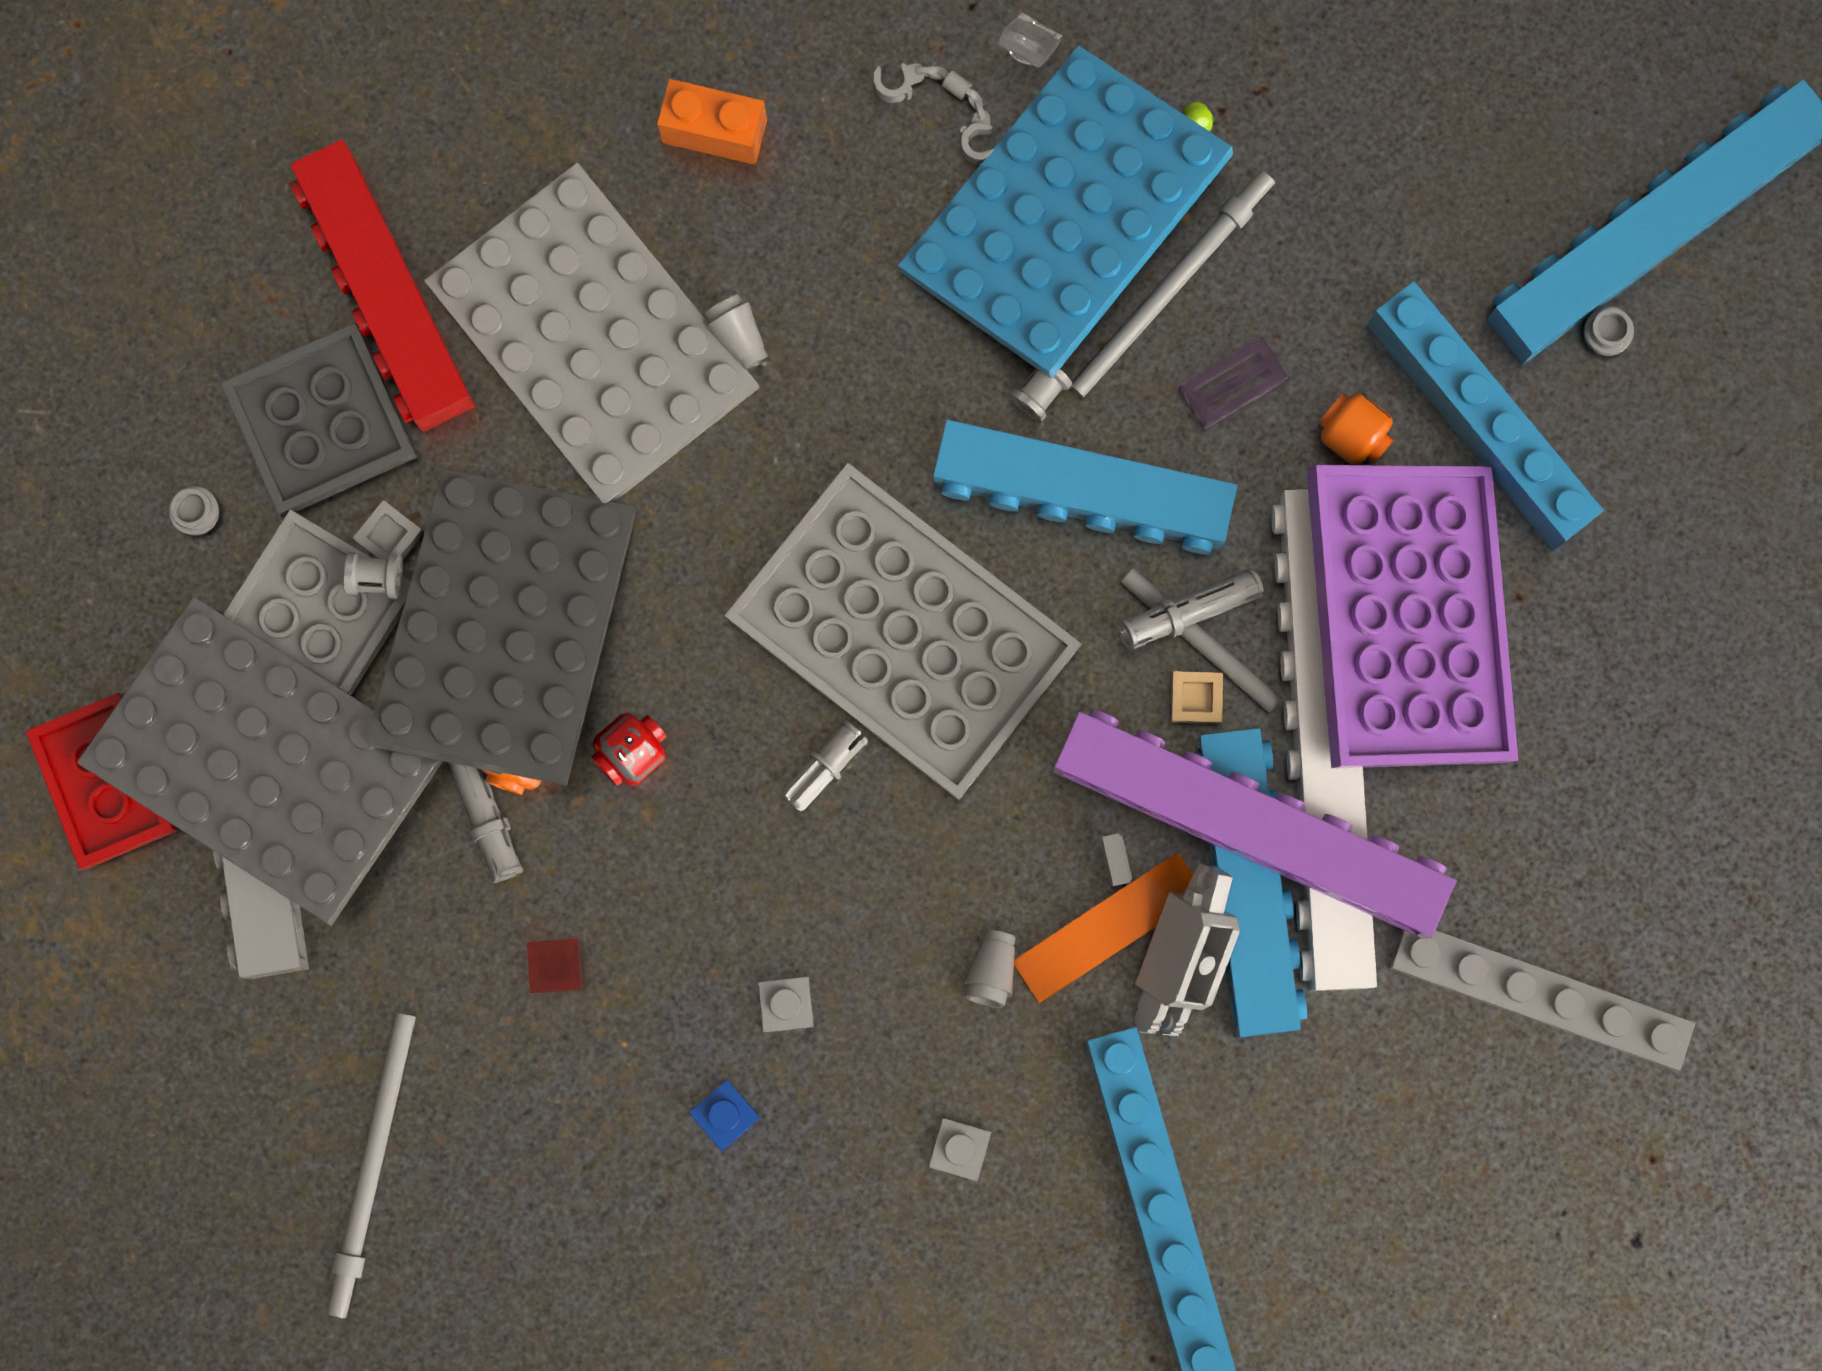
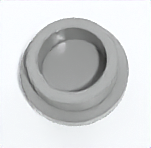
(1608, 331)
(194, 510)

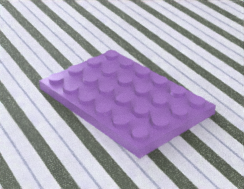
(1411, 615)

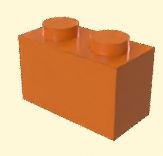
(712, 121)

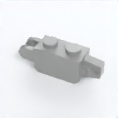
(1187, 953)

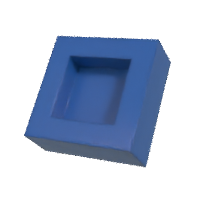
(724, 1115)

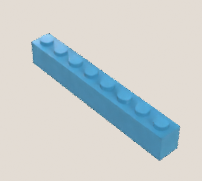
(1660, 222)
(1159, 1202)

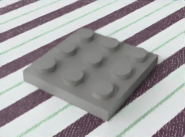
(302, 609)

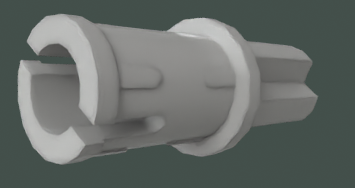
(824, 766)

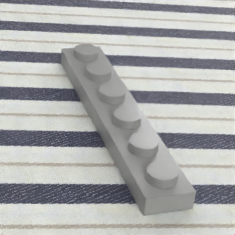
(1545, 997)

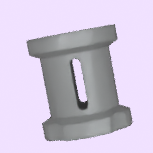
(1038, 393)
(373, 575)

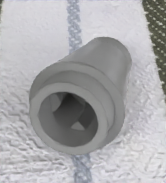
(737, 330)
(992, 971)

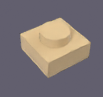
(1196, 697)

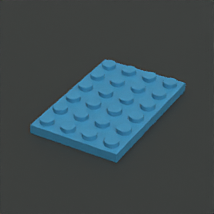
(1065, 211)

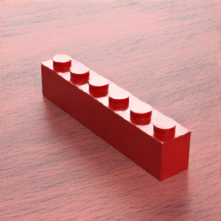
(381, 285)

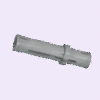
(1174, 615)
(487, 822)

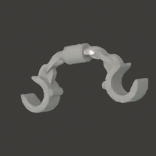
(954, 84)

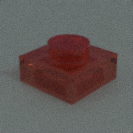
(554, 965)

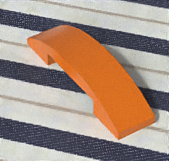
(1102, 930)

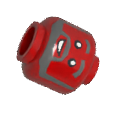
(629, 749)

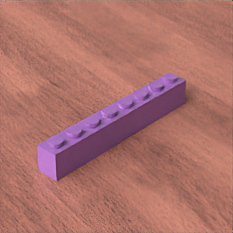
(1255, 825)

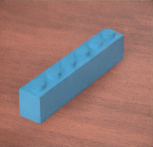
(1484, 416)
(1084, 486)
(1263, 956)

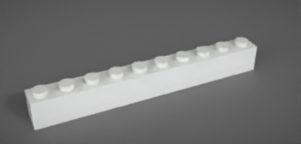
(1337, 935)

